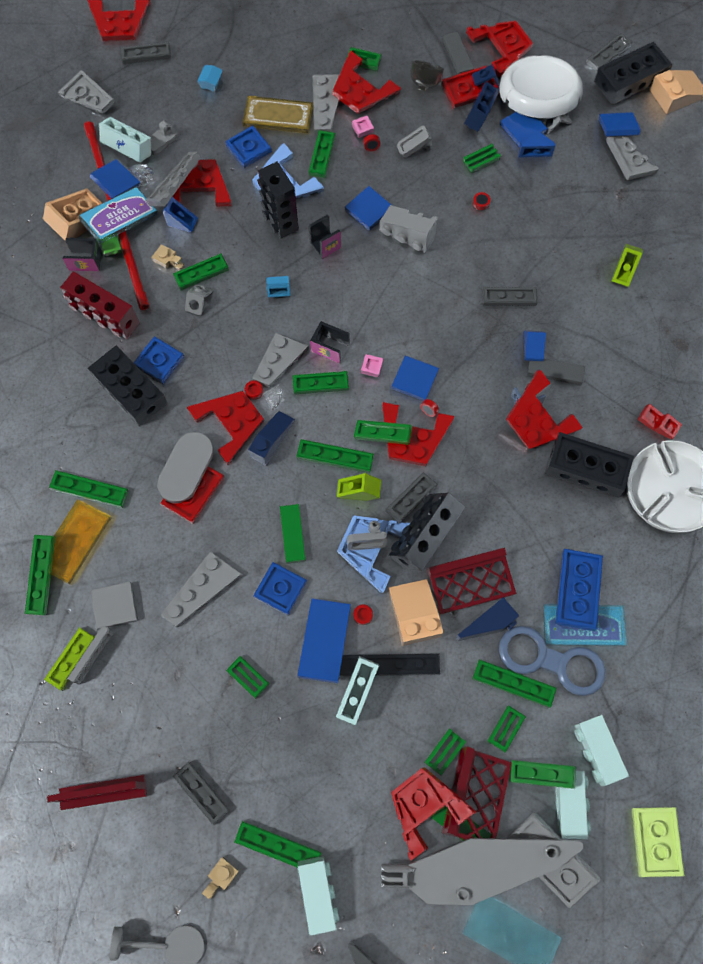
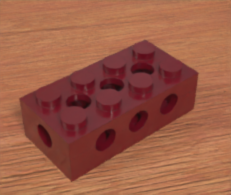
(100, 305)

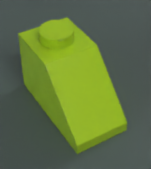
(627, 265)
(359, 487)

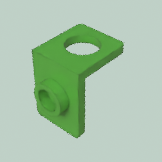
(111, 247)

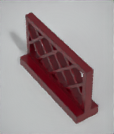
(471, 563)
(461, 787)
(100, 792)

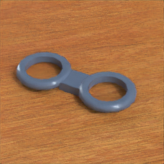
(552, 660)

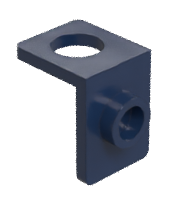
(484, 75)

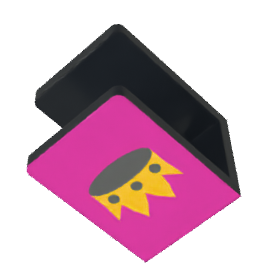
(321, 238)
(83, 263)
(333, 333)

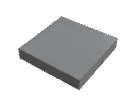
(114, 605)

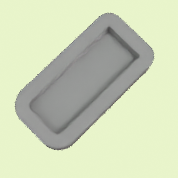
(162, 137)
(415, 141)
(370, 540)

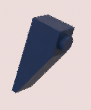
(481, 107)
(270, 438)
(494, 620)

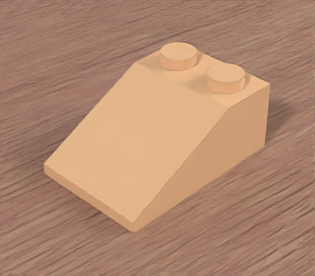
(676, 89)
(64, 213)
(415, 612)

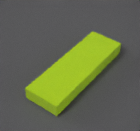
(69, 658)

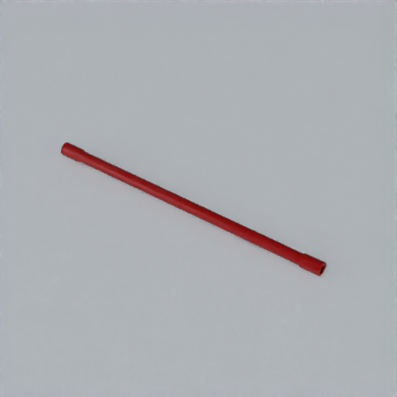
(129, 258)

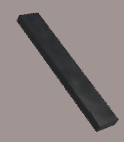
(395, 664)

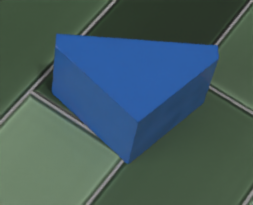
(537, 146)
(179, 216)
(534, 345)

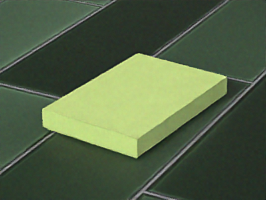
(657, 842)

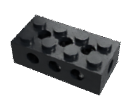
(631, 72)
(278, 200)
(127, 385)
(600, 459)
(435, 521)

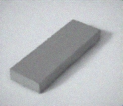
(90, 655)

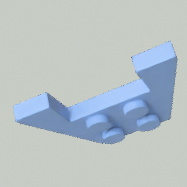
(282, 155)
(364, 559)

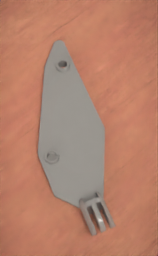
(479, 868)

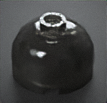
(425, 74)

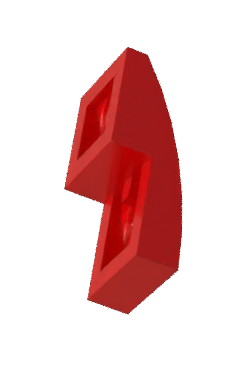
(658, 422)

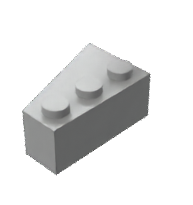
(409, 228)

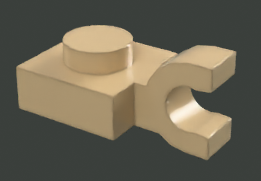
(165, 257)
(221, 877)

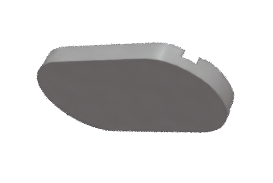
(185, 467)

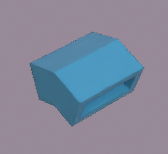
(209, 77)
(278, 286)

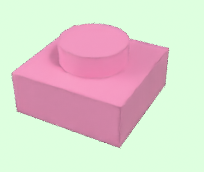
(362, 126)
(372, 365)

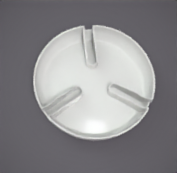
(541, 86)
(668, 486)

